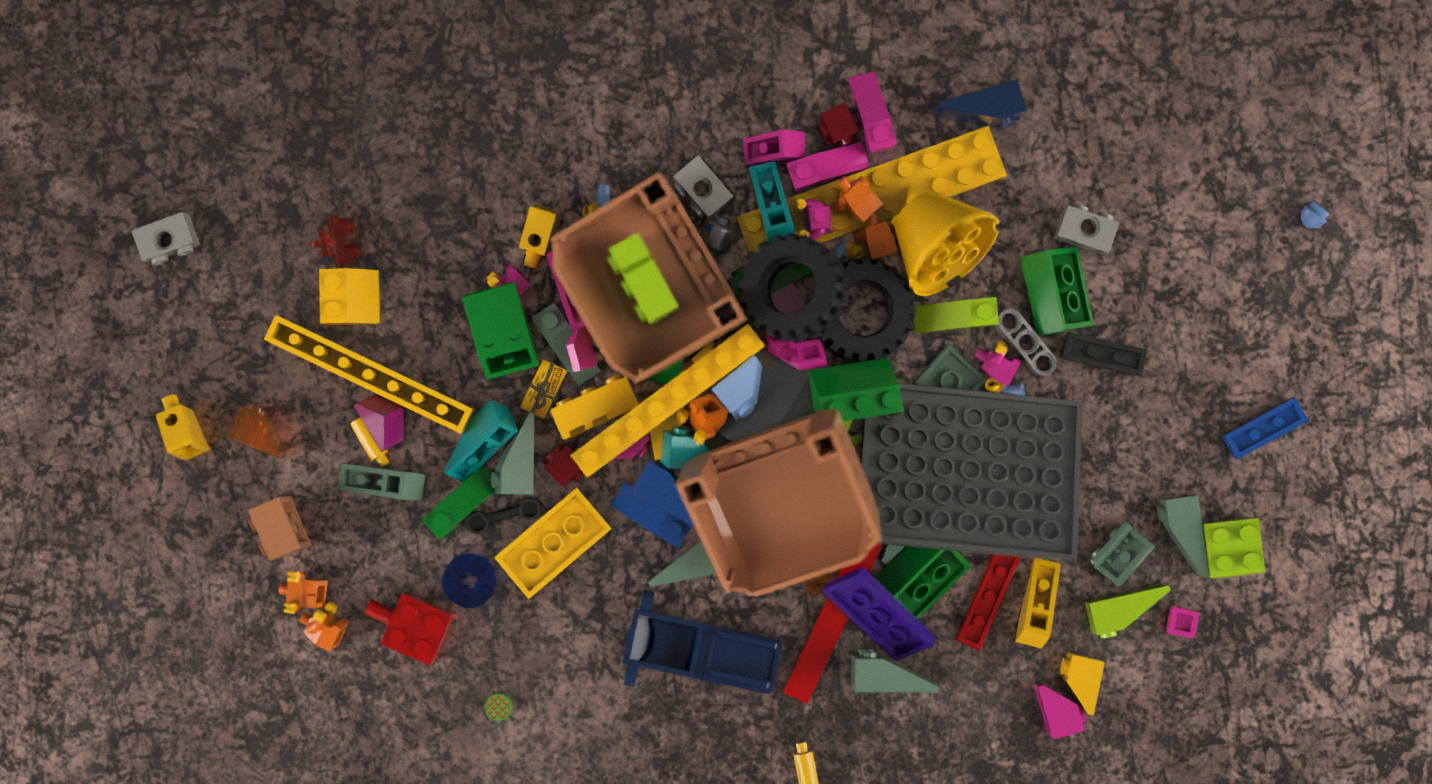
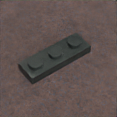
(1104, 354)

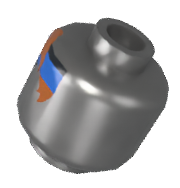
(717, 235)

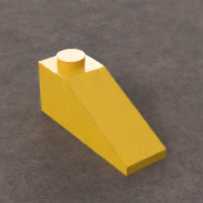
(1038, 604)

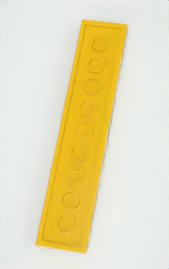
(942, 169)

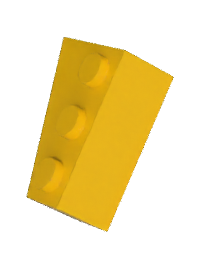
(594, 407)

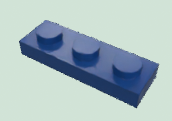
(1265, 428)

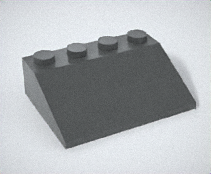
(782, 399)

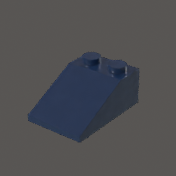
(989, 107)

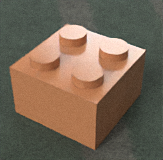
(278, 528)

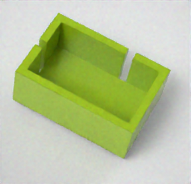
(642, 280)

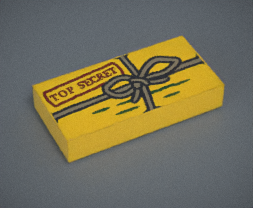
(543, 389)

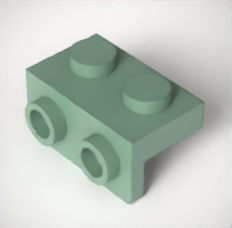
(1121, 554)

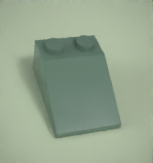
(880, 674)

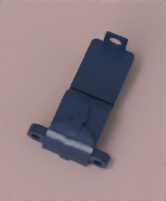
(699, 651)

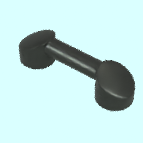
(479, 520)

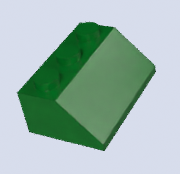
(1056, 290)
(857, 389)
(922, 576)

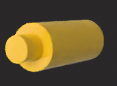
(369, 443)
(805, 764)

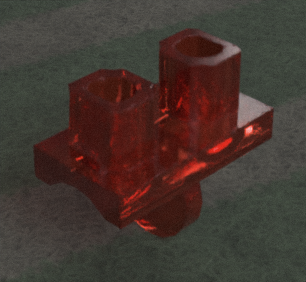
(340, 252)

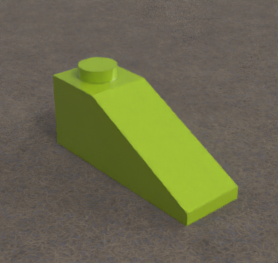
(956, 315)
(1120, 610)

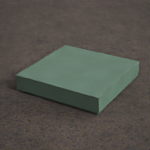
(951, 371)

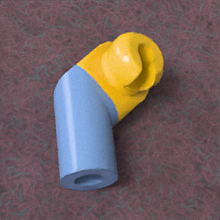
(603, 198)
(848, 250)
(996, 387)

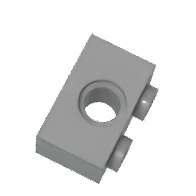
(696, 173)
(1070, 230)
(149, 238)

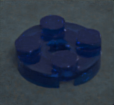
(461, 593)

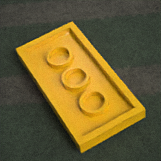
(553, 543)

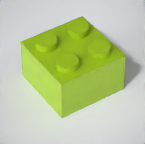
(1233, 547)

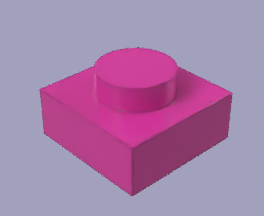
(1182, 622)

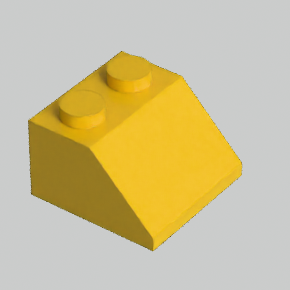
(349, 296)

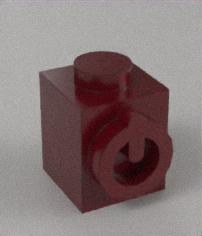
(838, 126)
(562, 465)

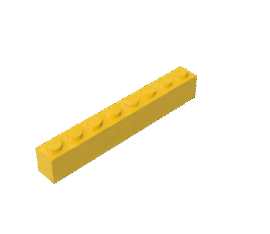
(369, 374)
(668, 400)

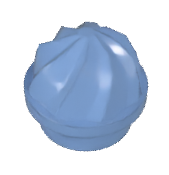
(1313, 215)

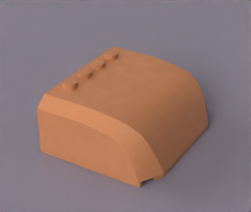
(691, 273)
(782, 504)

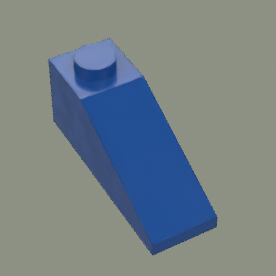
(659, 485)
(651, 515)

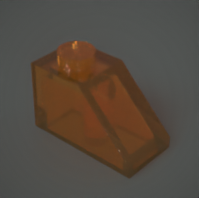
(257, 431)

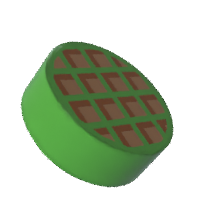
(498, 706)

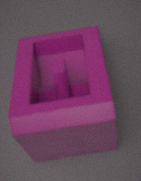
(383, 420)

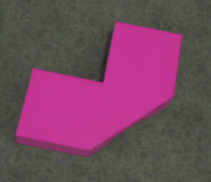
(581, 350)
(798, 354)

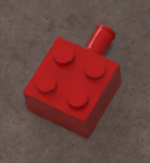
(413, 626)

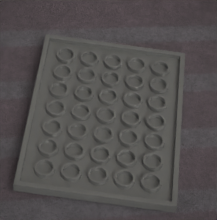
(977, 472)

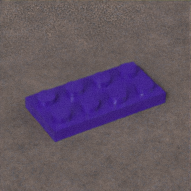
(879, 614)

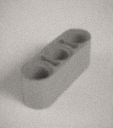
(1037, 347)

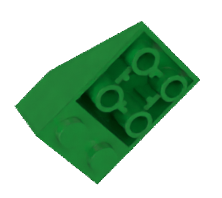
(501, 330)

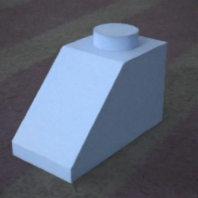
(741, 388)

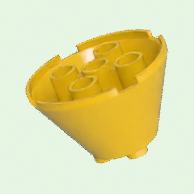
(941, 239)

